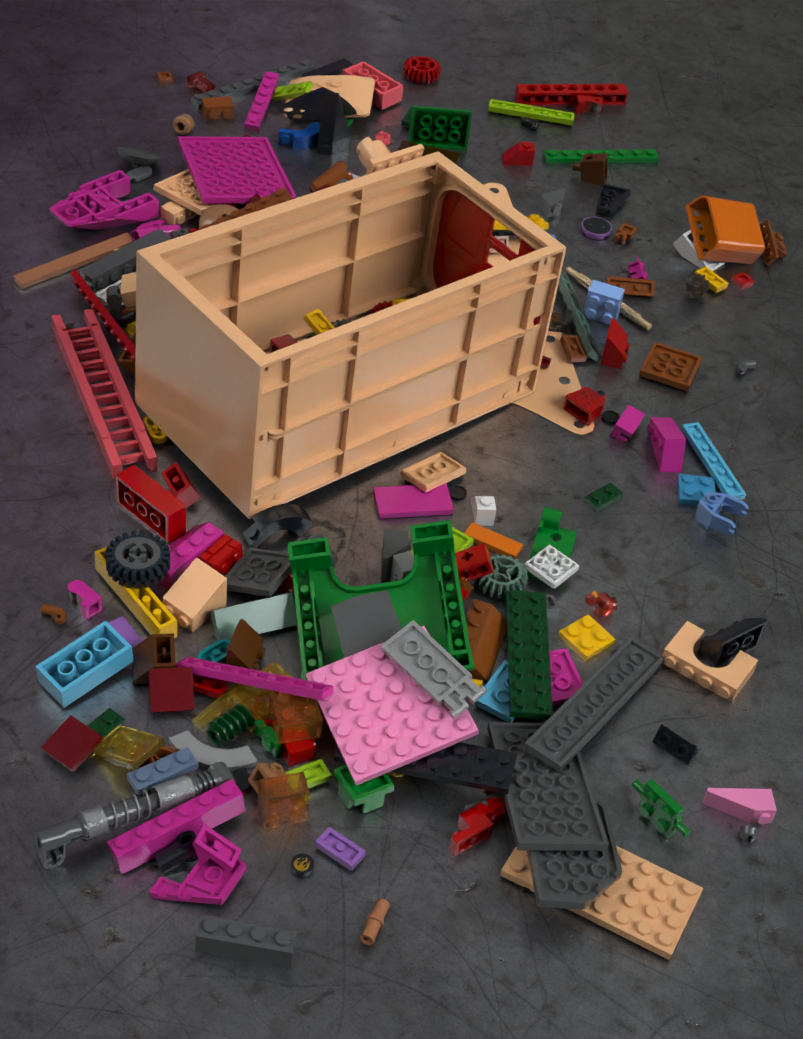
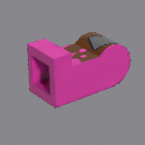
(85, 598)

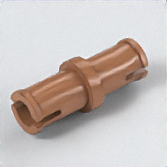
(374, 921)

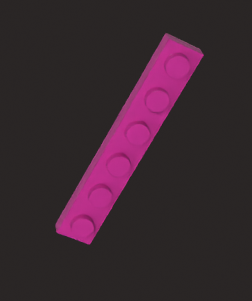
(261, 101)

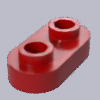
(209, 686)

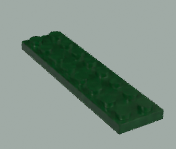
(528, 655)

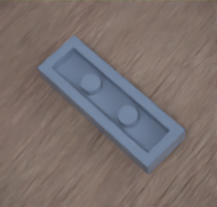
(162, 770)

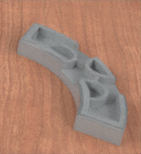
(207, 755)

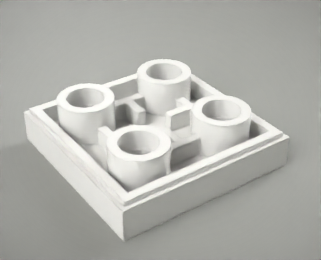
(551, 566)

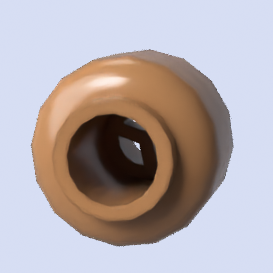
(183, 124)

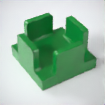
(368, 794)

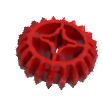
(422, 69)

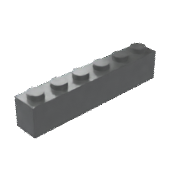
(119, 262)

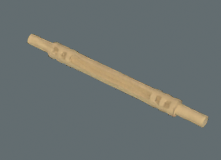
(625, 310)

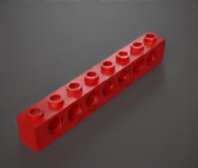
(566, 93)

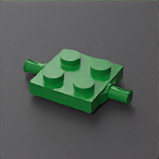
(660, 809)

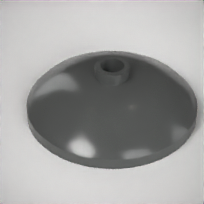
(137, 157)

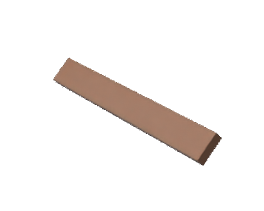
(71, 261)

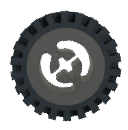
(137, 569)

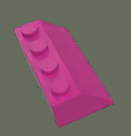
(187, 549)

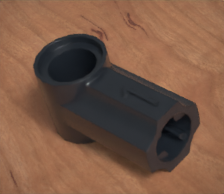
(178, 852)

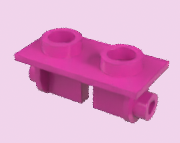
(636, 270)

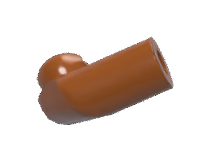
(57, 613)

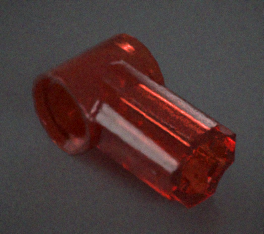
(199, 80)

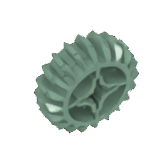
(501, 580)

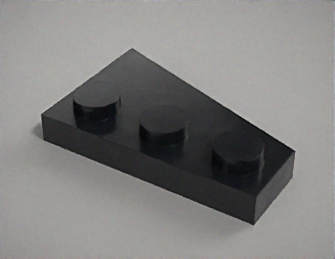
(611, 198)

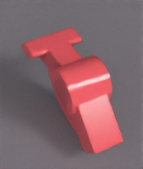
(384, 137)

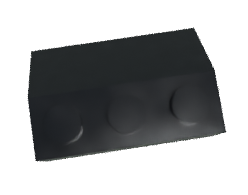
(727, 642)

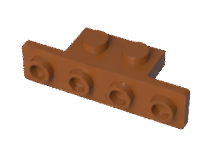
(773, 244)

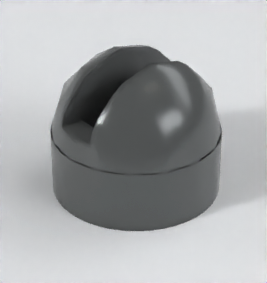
(748, 832)

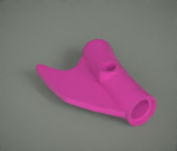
(148, 227)

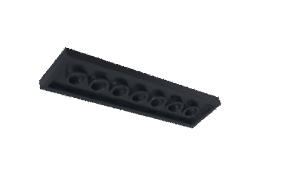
(463, 766)

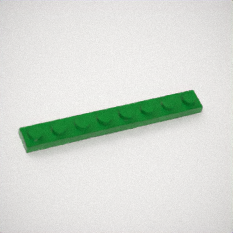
(614, 156)

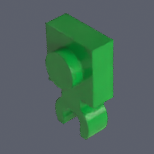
(268, 738)

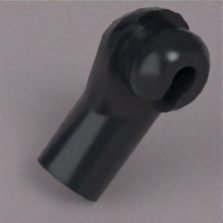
(530, 122)

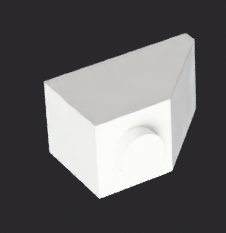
(483, 510)

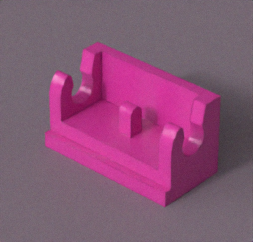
(627, 423)

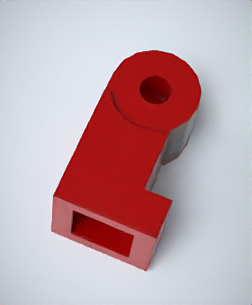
(588, 104)

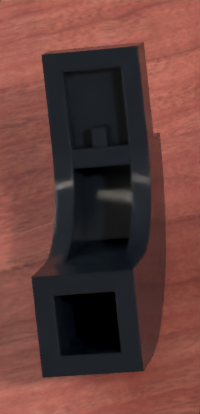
(277, 519)

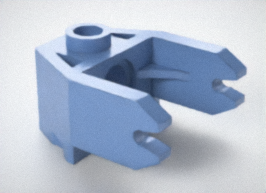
(712, 505)

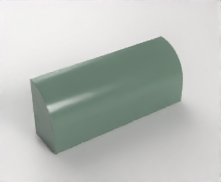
(261, 615)

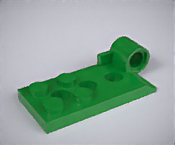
(550, 529)

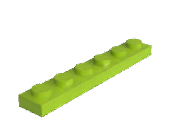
(532, 112)

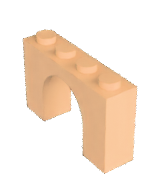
(723, 681)

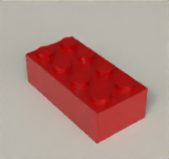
(151, 504)

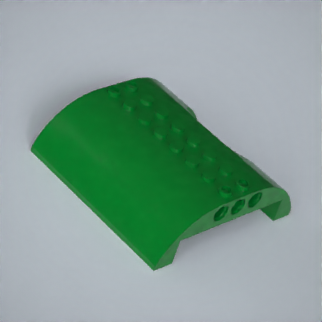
(425, 595)

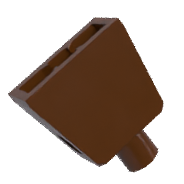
(593, 168)

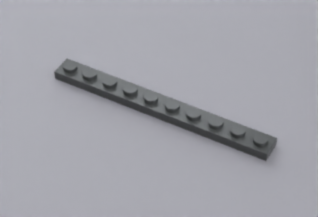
(252, 84)

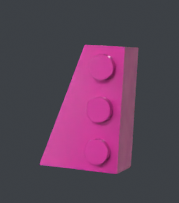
(667, 443)

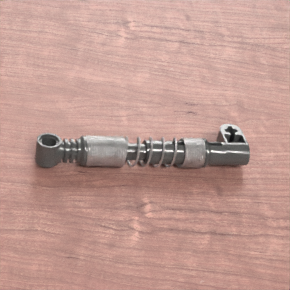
(97, 821)

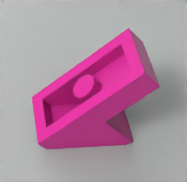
(216, 847)

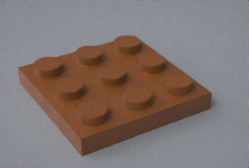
(670, 366)

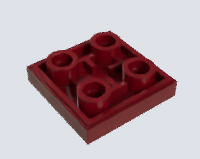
(171, 689)
(72, 743)

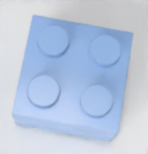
(603, 302)

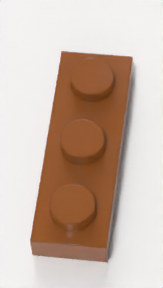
(633, 286)

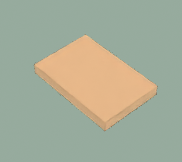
(433, 472)

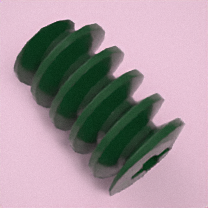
(229, 725)

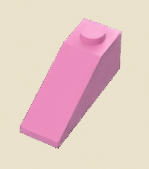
(743, 803)

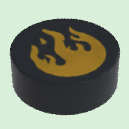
(302, 865)

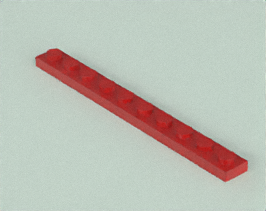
(104, 315)

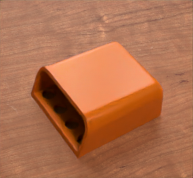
(728, 228)

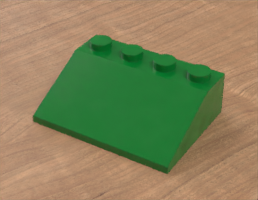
(440, 127)

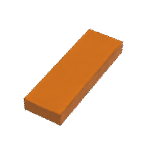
(494, 541)

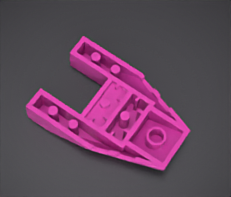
(97, 205)

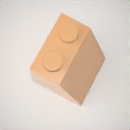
(196, 594)

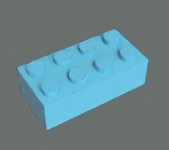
(84, 663)

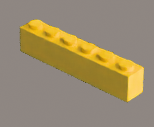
(140, 601)

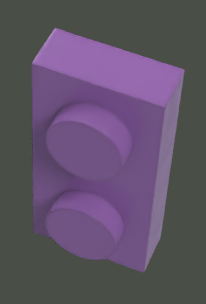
(340, 848)

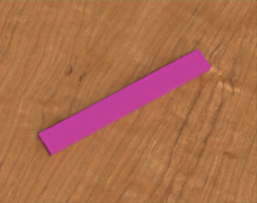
(257, 678)

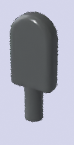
(139, 173)

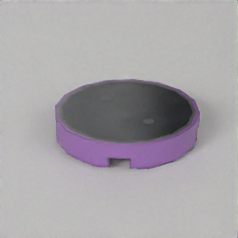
(596, 227)

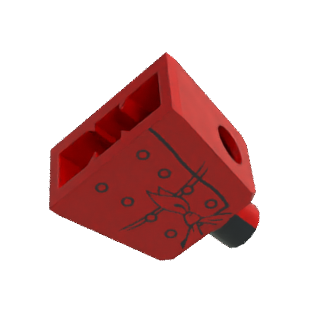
(585, 404)

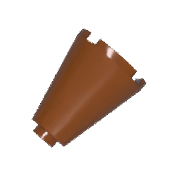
(331, 176)

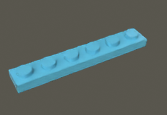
(712, 460)

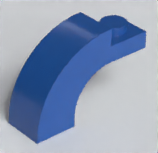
(300, 139)

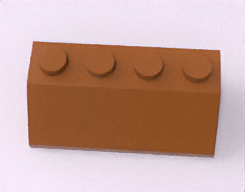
(486, 634)

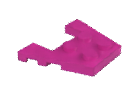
(204, 884)

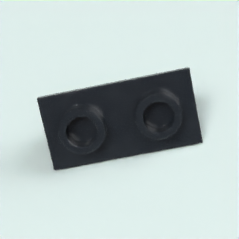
(675, 744)

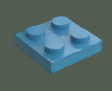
(693, 488)

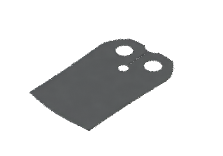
(365, 621)

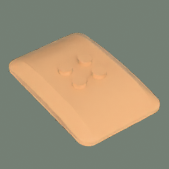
(354, 89)

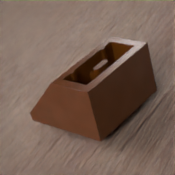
(152, 653)

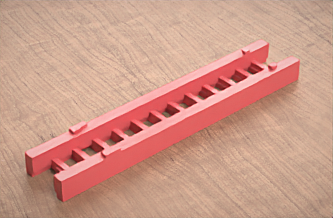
(90, 402)

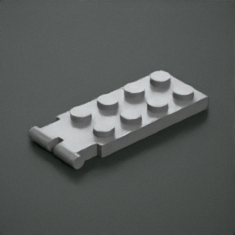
(433, 668)

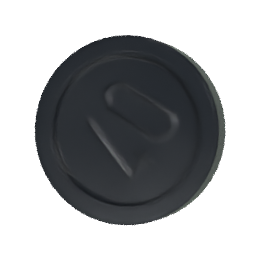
(610, 417)
(457, 492)

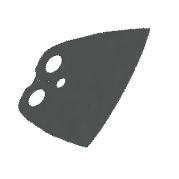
(312, 104)

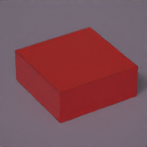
(742, 280)

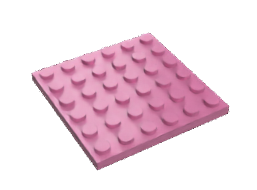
(383, 715)

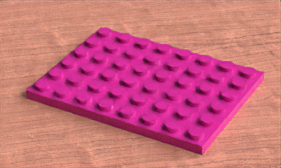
(233, 168)

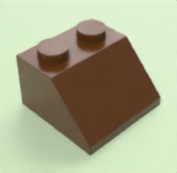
(245, 647)

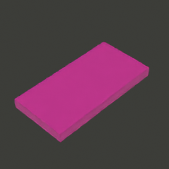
(412, 501)

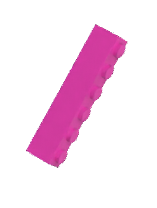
(153, 836)

